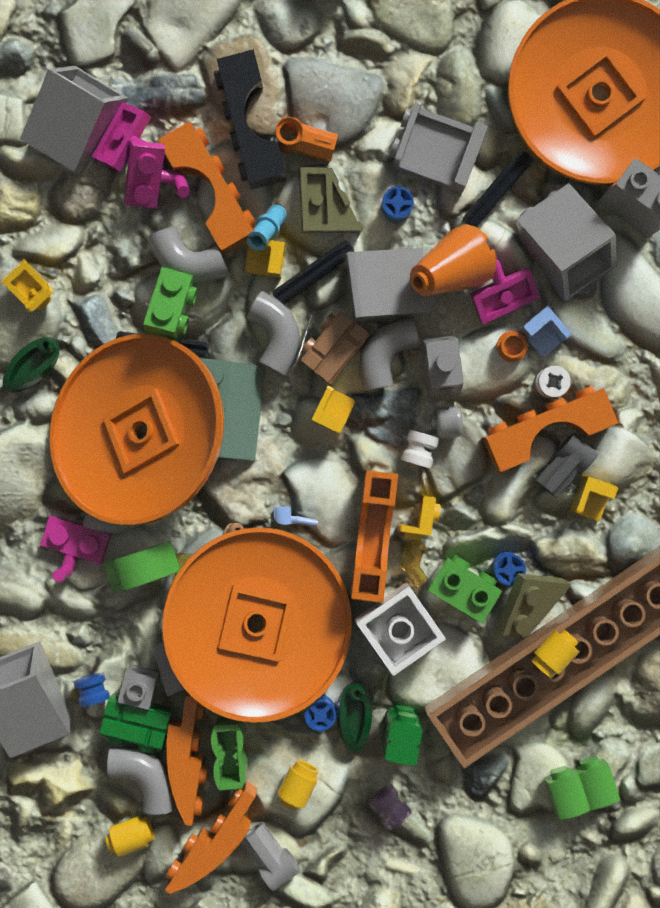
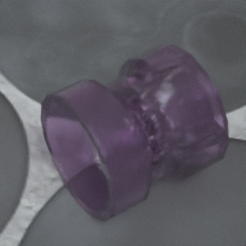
(390, 807)

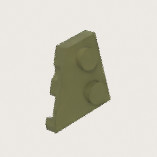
(323, 203)
(529, 603)

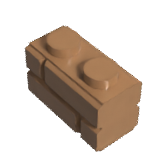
(334, 346)

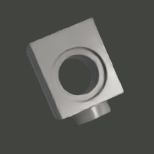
(139, 687)

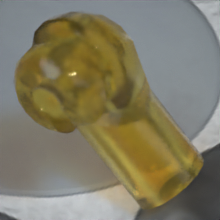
(411, 560)

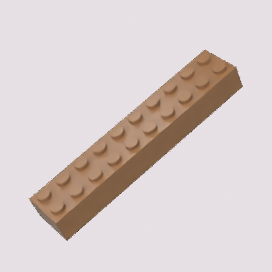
(516, 692)

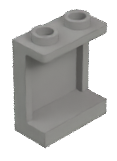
(437, 148)
(635, 198)

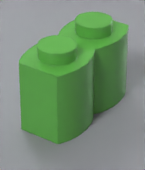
(231, 760)
(581, 788)

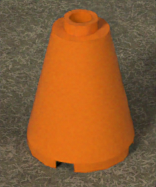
(455, 263)

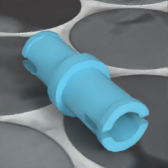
(266, 227)

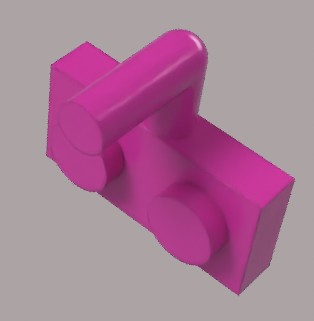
(116, 142)
(146, 174)
(504, 294)
(75, 542)

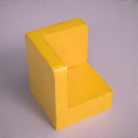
(268, 261)
(333, 410)
(592, 497)

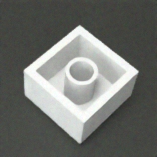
(400, 629)

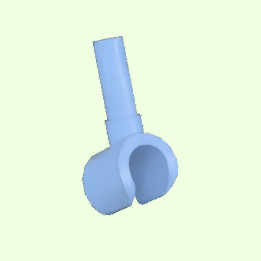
(283, 516)

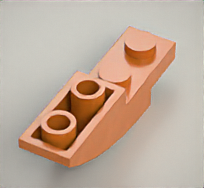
(184, 766)
(210, 849)

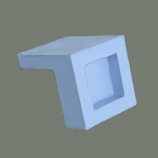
(545, 331)

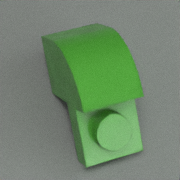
(141, 567)

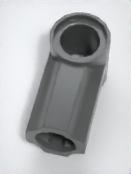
(571, 459)

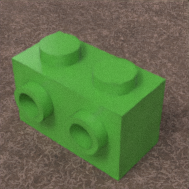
(170, 304)
(463, 588)

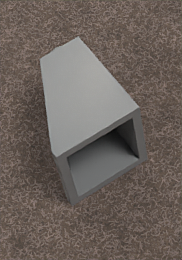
(70, 117)
(568, 241)
(382, 285)
(30, 702)

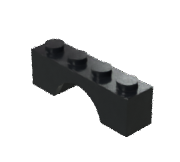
(242, 83)

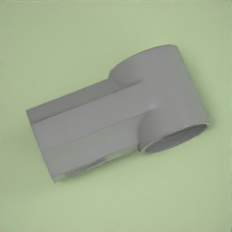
(274, 863)

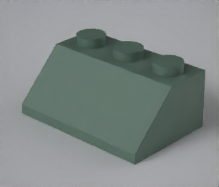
(241, 399)

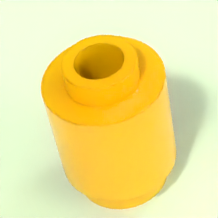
(555, 653)
(298, 785)
(130, 836)

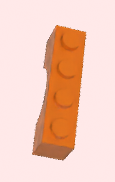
(188, 154)
(586, 414)
(374, 536)

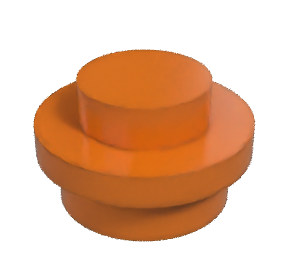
(512, 346)

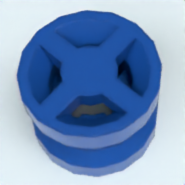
(397, 197)
(513, 566)
(91, 689)
(320, 718)

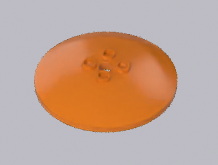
(553, 81)
(98, 421)
(302, 632)

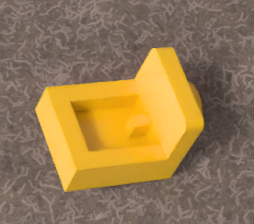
(28, 286)
(428, 514)

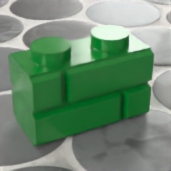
(136, 725)
(402, 736)

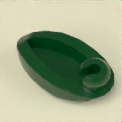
(31, 364)
(354, 716)

